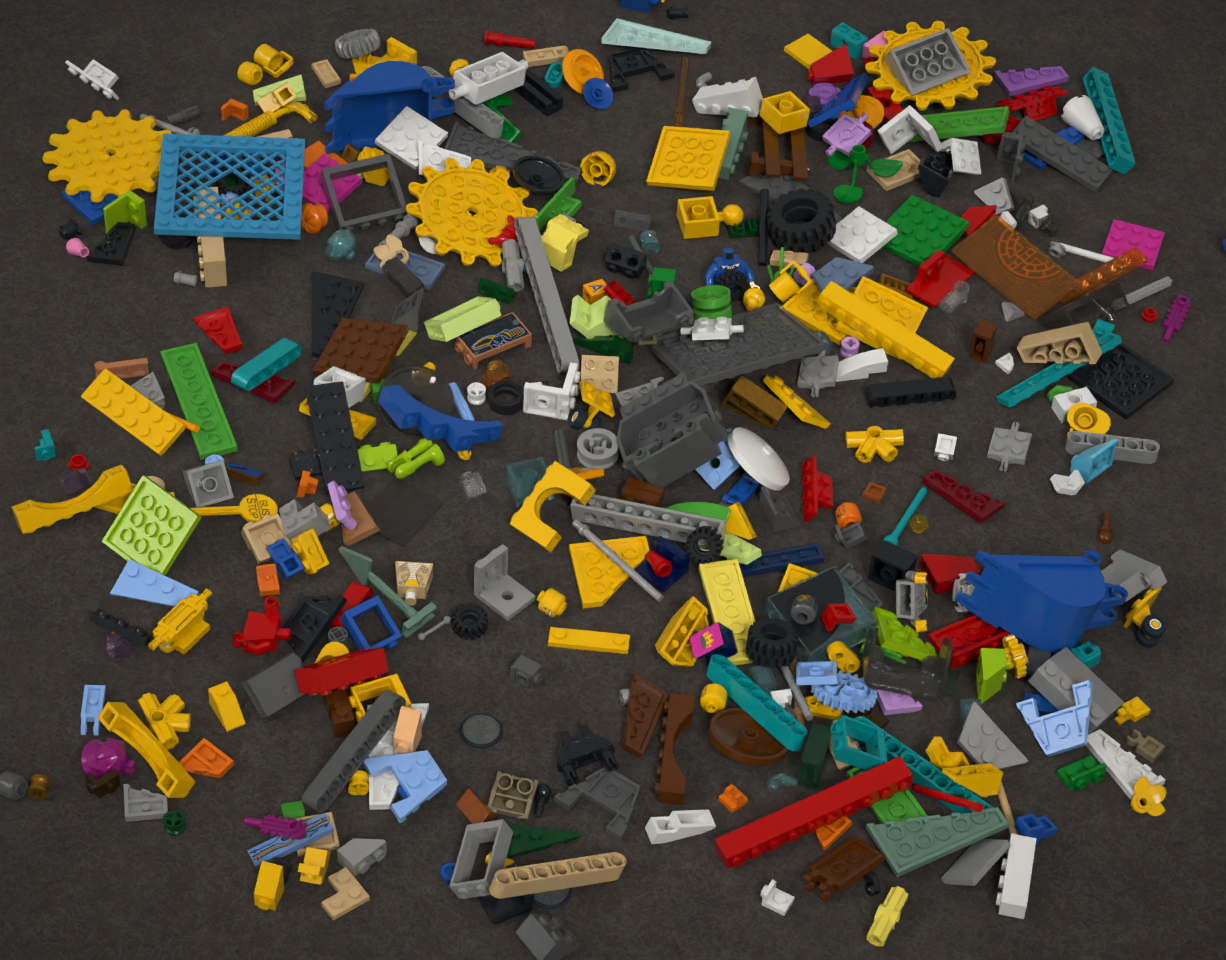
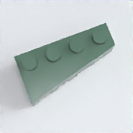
(735, 123)

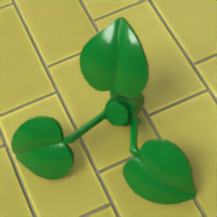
(840, 161)

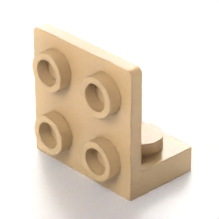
(601, 372)

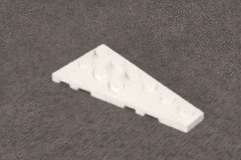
(384, 786)

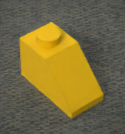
(739, 523)
(226, 706)
(269, 886)

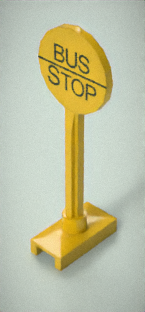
(251, 508)

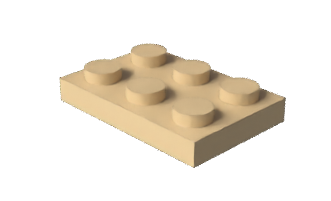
(907, 173)

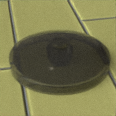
(424, 386)

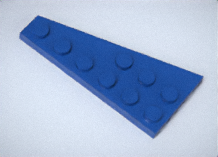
(845, 101)

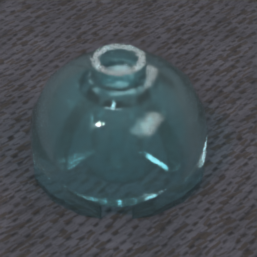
(341, 245)

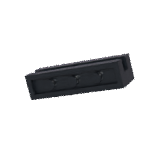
(540, 94)

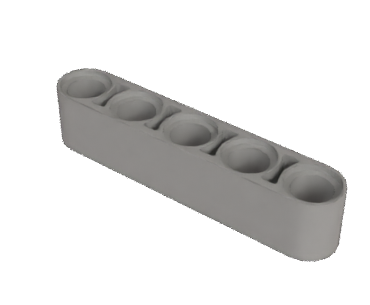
(1127, 448)

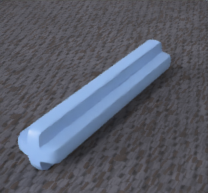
(460, 402)

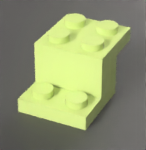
(590, 318)

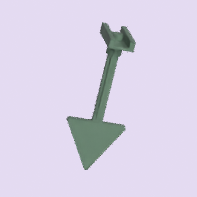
(362, 566)

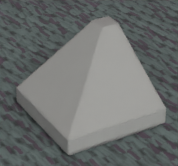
(1010, 313)

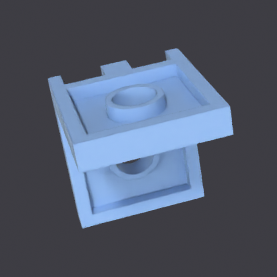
(728, 465)

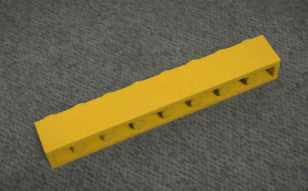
(884, 331)

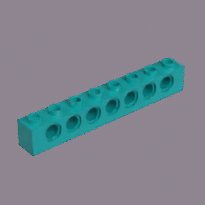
(1114, 139)

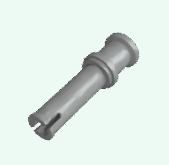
(403, 227)

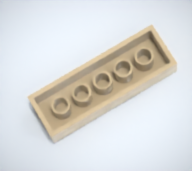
(211, 250)

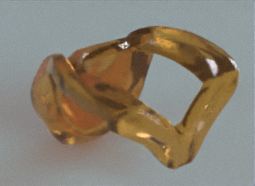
(495, 372)

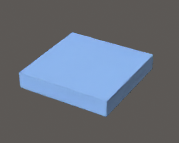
(816, 673)

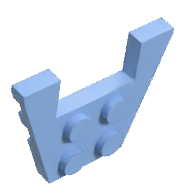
(1064, 728)
(415, 773)

